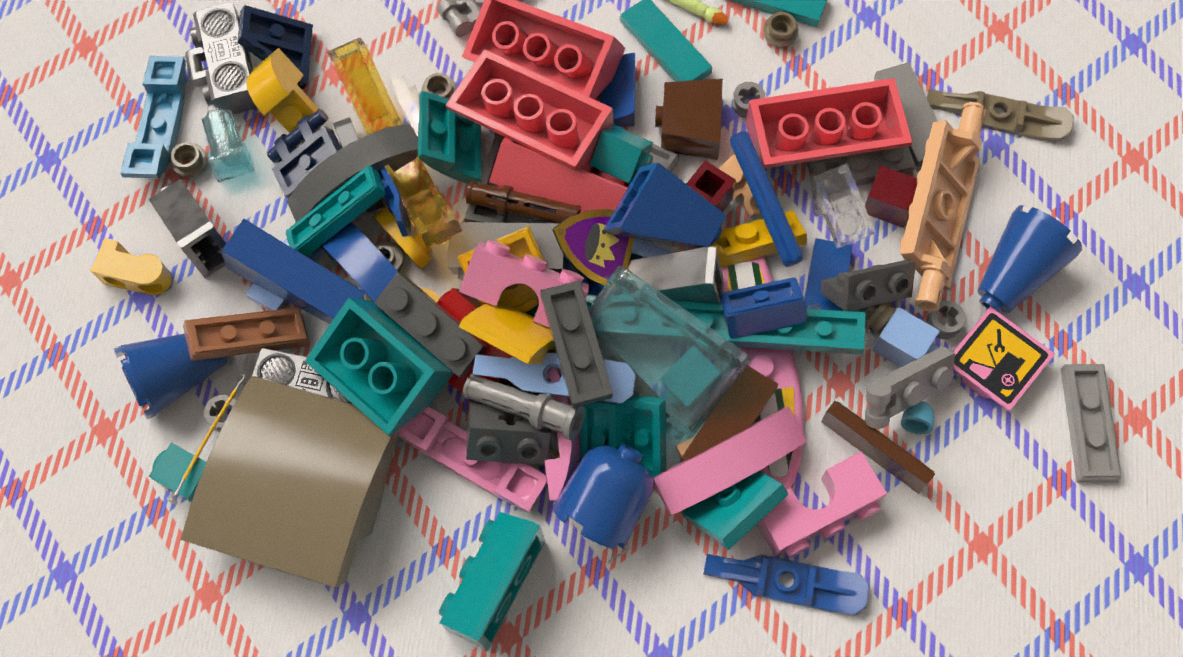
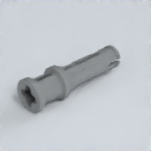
(539, 410)

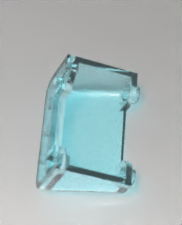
(666, 349)

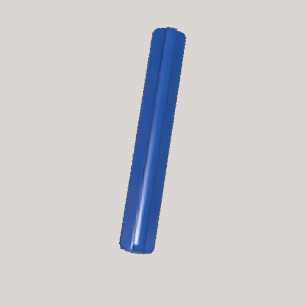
(766, 199)

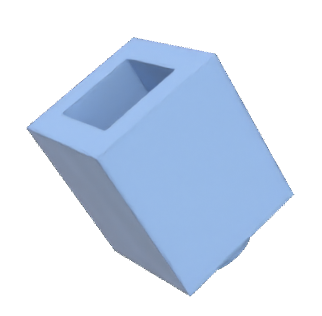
(905, 338)

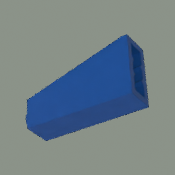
(286, 272)

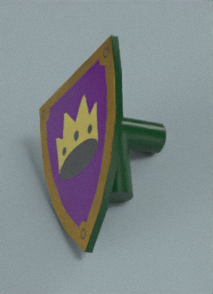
(590, 247)

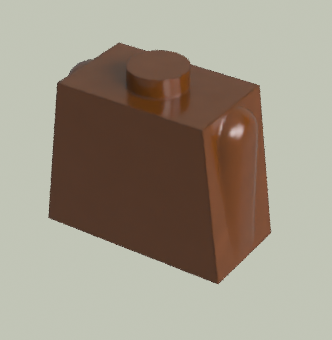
(691, 117)

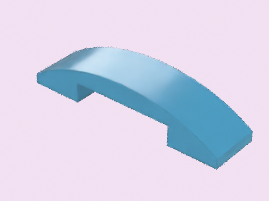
(159, 120)

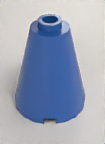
(1026, 258)
(163, 371)

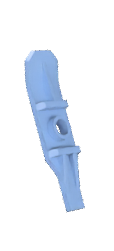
(534, 376)

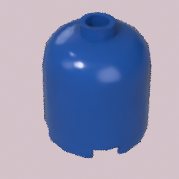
(607, 494)

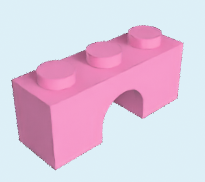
(495, 269)
(852, 492)

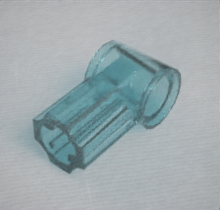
(227, 152)

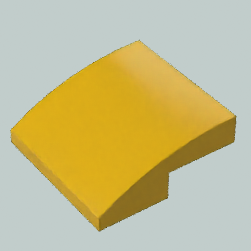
(510, 331)

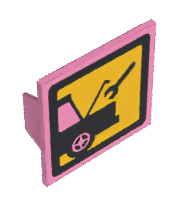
(999, 359)

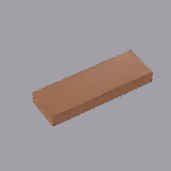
(245, 333)

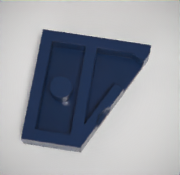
(266, 32)

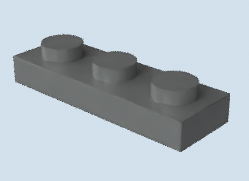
(430, 324)
(576, 344)

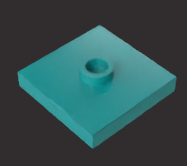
(736, 509)

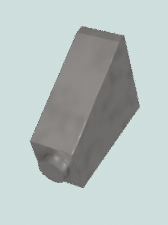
(190, 227)
(683, 275)

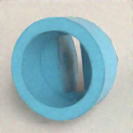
(918, 418)

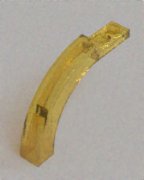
(375, 111)

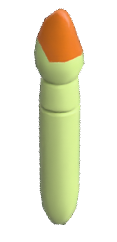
(711, 14)

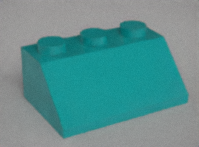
(378, 365)
(492, 579)

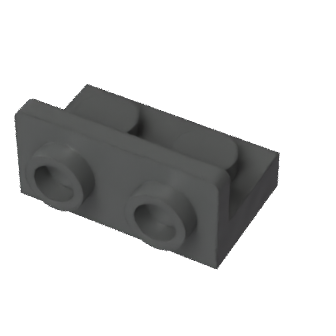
(870, 285)

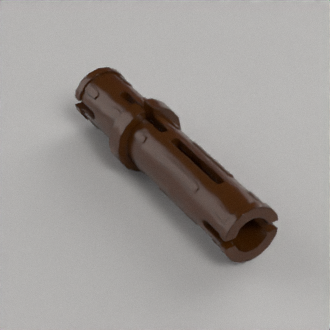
(481, 195)

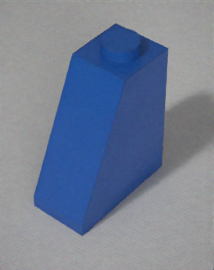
(665, 211)

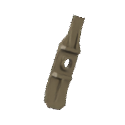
(1020, 117)

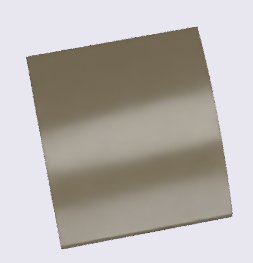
(291, 482)

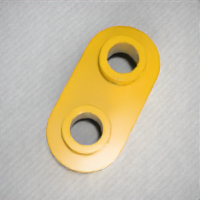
(412, 246)

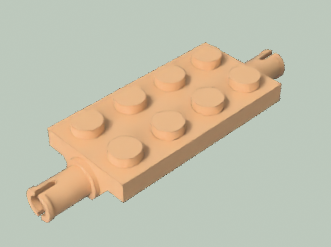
(942, 203)

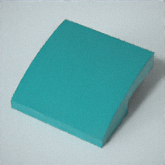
(448, 140)
(635, 422)

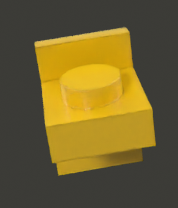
(276, 90)

